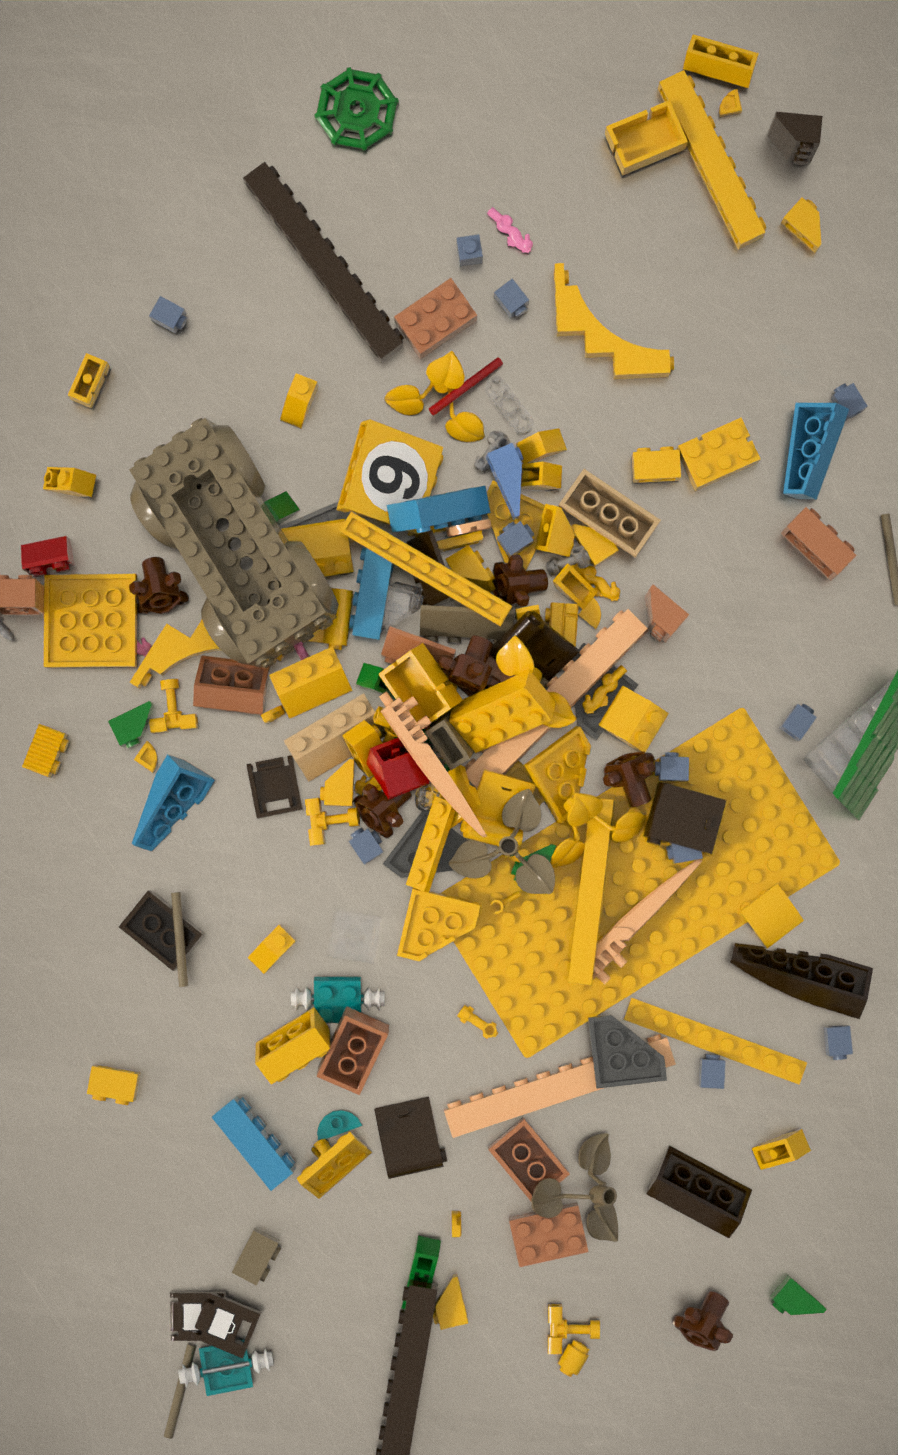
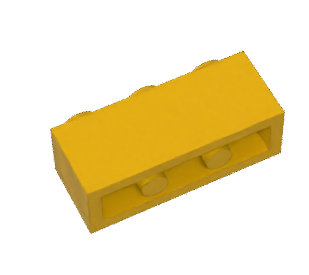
(720, 61)

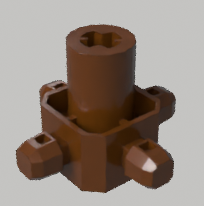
(515, 583)
(158, 590)
(470, 669)
(630, 773)
(380, 812)
(703, 1325)

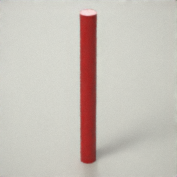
(468, 384)

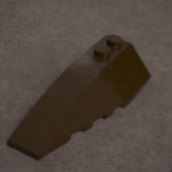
(812, 979)

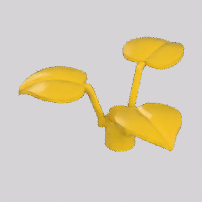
(444, 375)
(516, 659)
(582, 808)

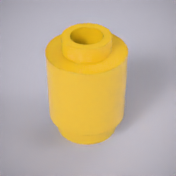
(573, 1358)

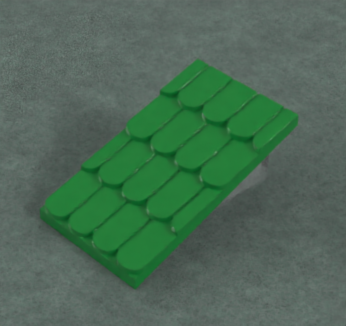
(860, 751)

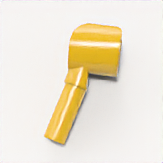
(506, 901)

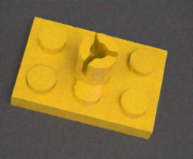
(332, 1163)

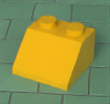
(633, 719)

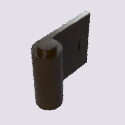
(542, 643)
(681, 818)
(410, 1140)

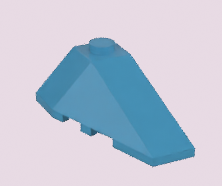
(172, 794)

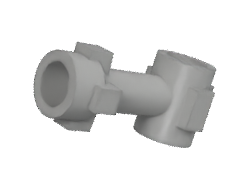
(497, 440)
(579, 557)

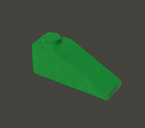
(424, 1261)

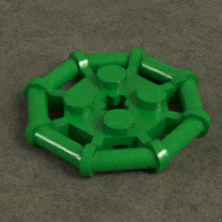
(368, 102)

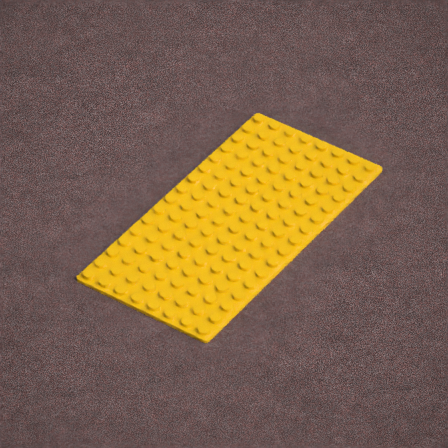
(761, 842)

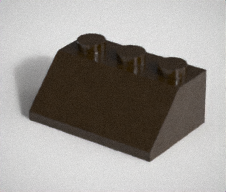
(796, 135)
(427, 545)

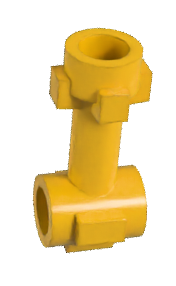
(489, 1029)

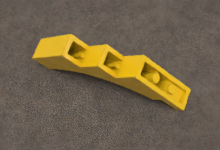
(576, 319)
(172, 649)

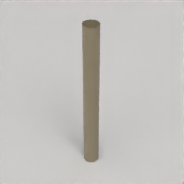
(891, 554)
(179, 939)
(179, 1393)

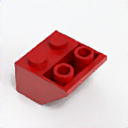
(47, 556)
(395, 768)

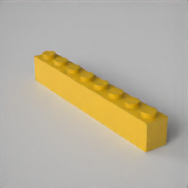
(712, 160)

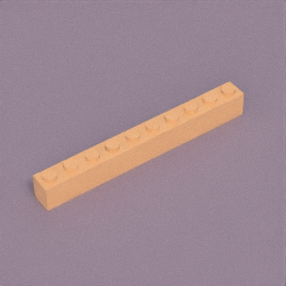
(572, 685)
(533, 1094)

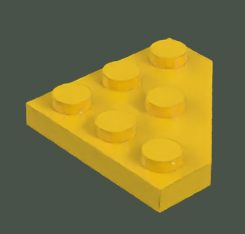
(530, 513)
(560, 770)
(434, 922)

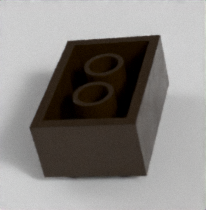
(153, 928)

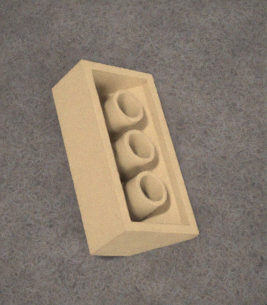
(609, 513)
(322, 744)

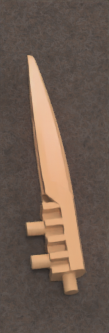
(413, 739)
(613, 941)

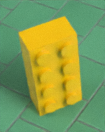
(502, 711)

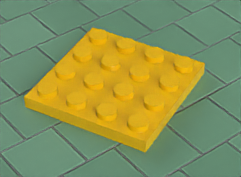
(90, 621)

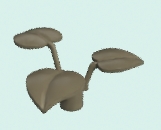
(535, 875)
(602, 1221)

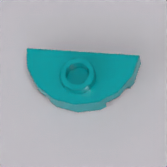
(337, 1123)

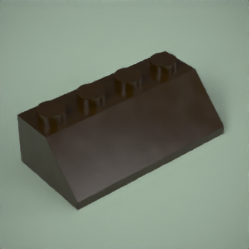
(699, 1192)

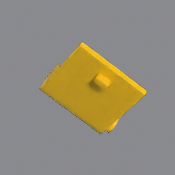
(337, 633)
(492, 802)

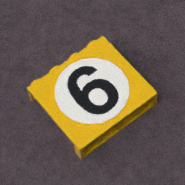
(388, 470)

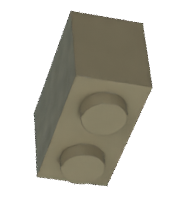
(449, 742)
(256, 1256)

